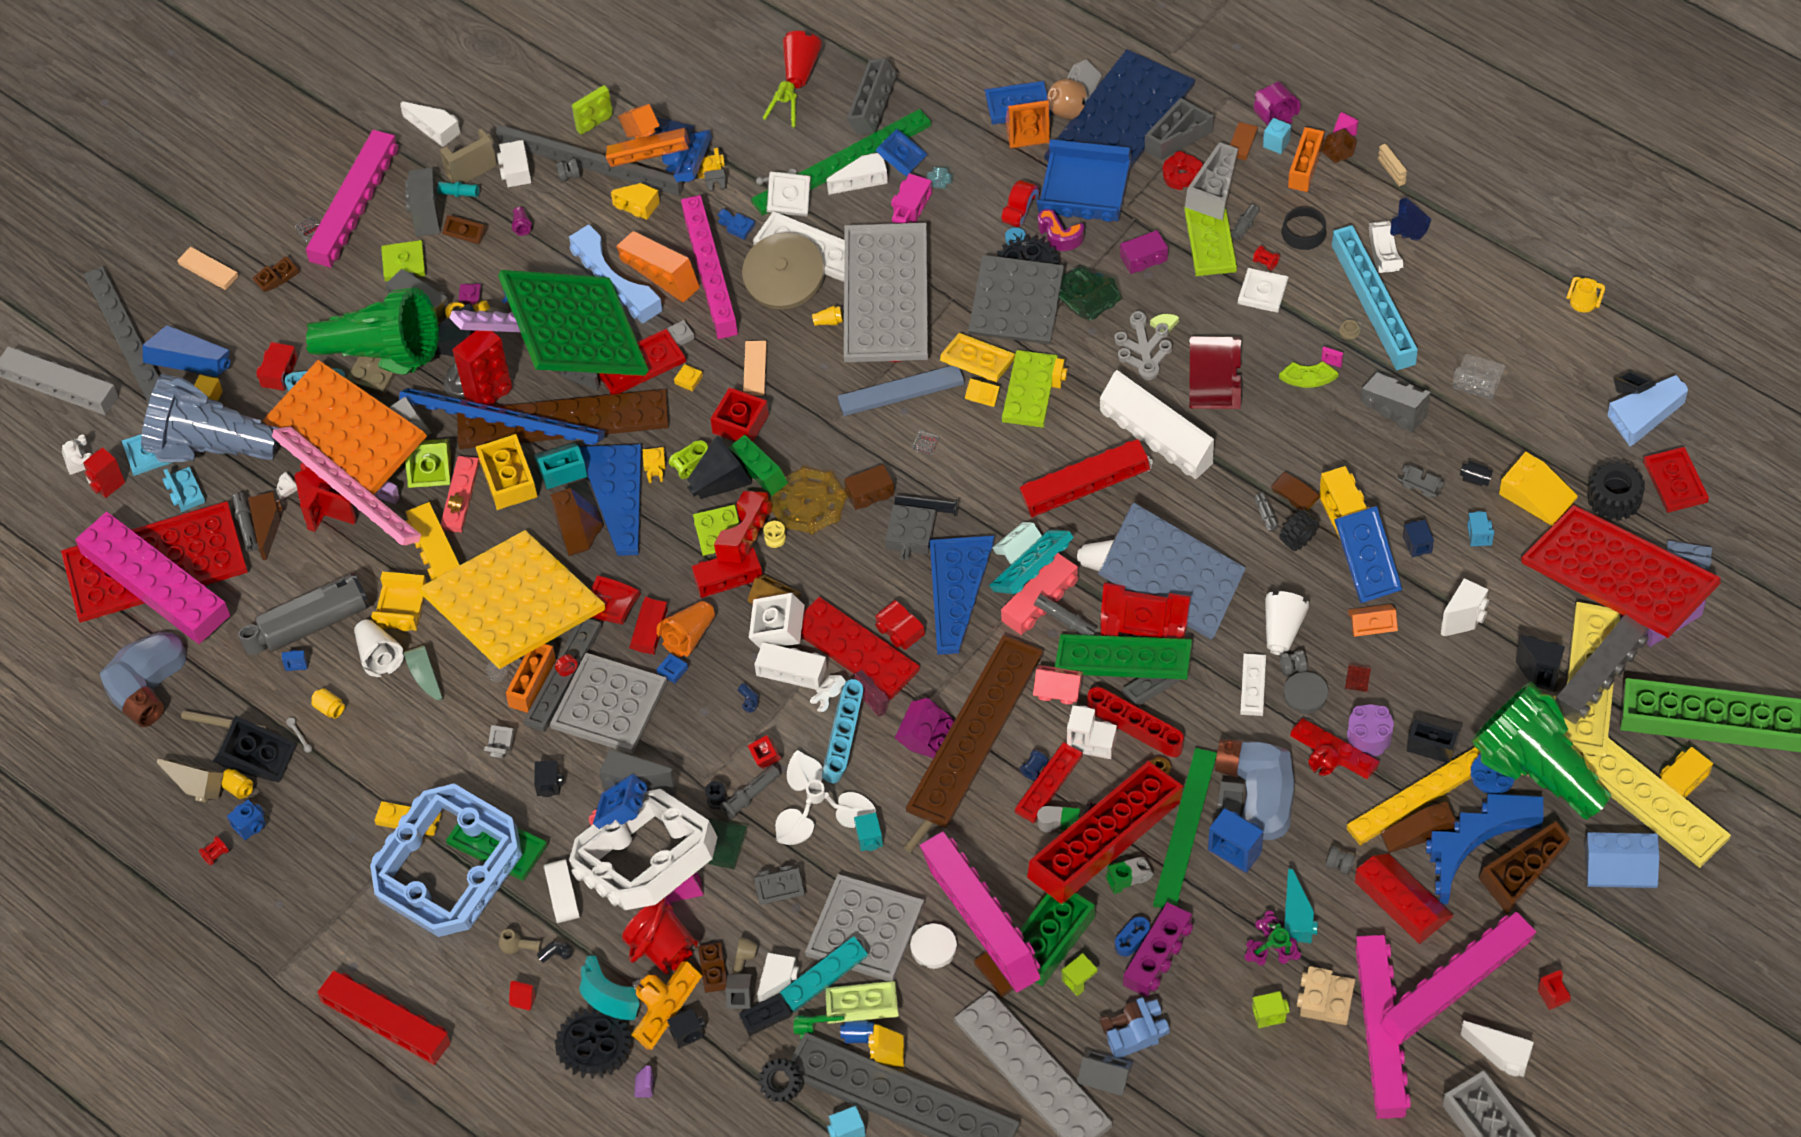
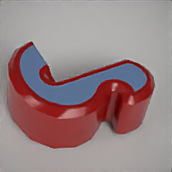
(1019, 202)

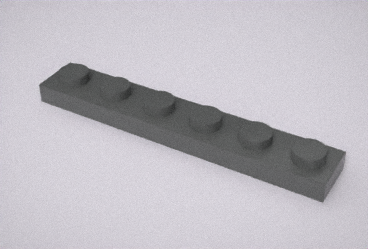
(556, 685)

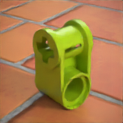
(688, 458)

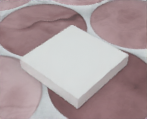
(788, 194)
(1263, 290)

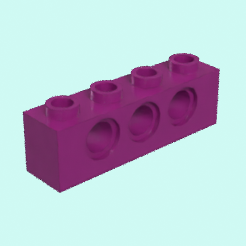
(1170, 919)

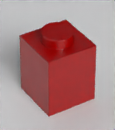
(764, 752)

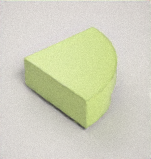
(1168, 319)

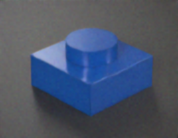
(294, 660)
(672, 668)

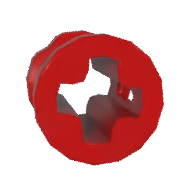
(1266, 258)
(213, 851)

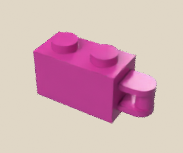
(911, 199)

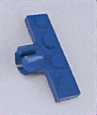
(687, 162)

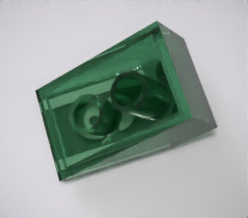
(1088, 292)

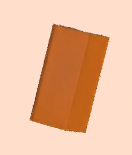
(647, 147)

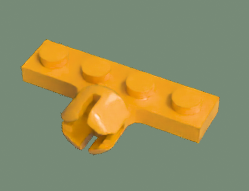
(663, 1002)

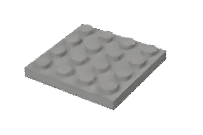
(608, 703)
(875, 917)

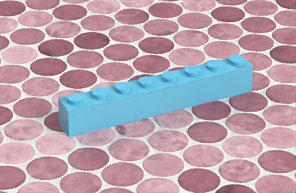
(1374, 298)

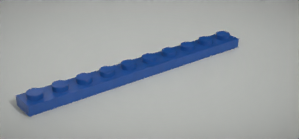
(509, 417)

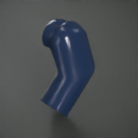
(751, 698)

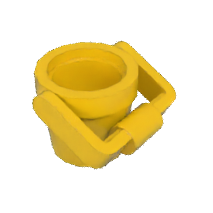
(1584, 296)

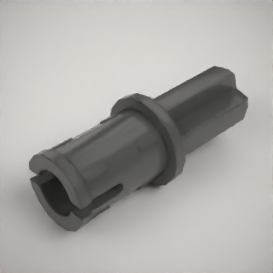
(1244, 222)

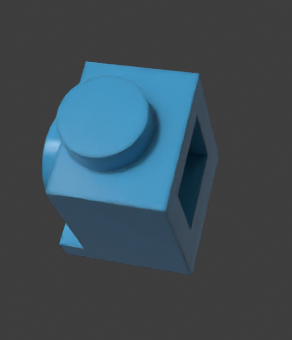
(1479, 529)

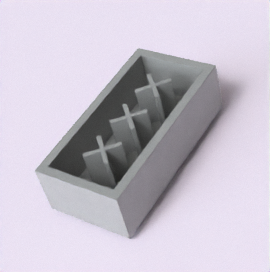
(1483, 1110)

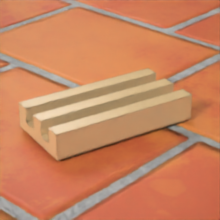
(1392, 165)

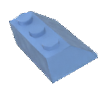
(1622, 860)

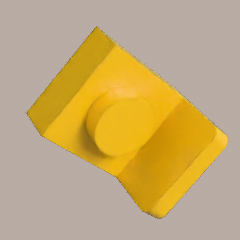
(711, 163)

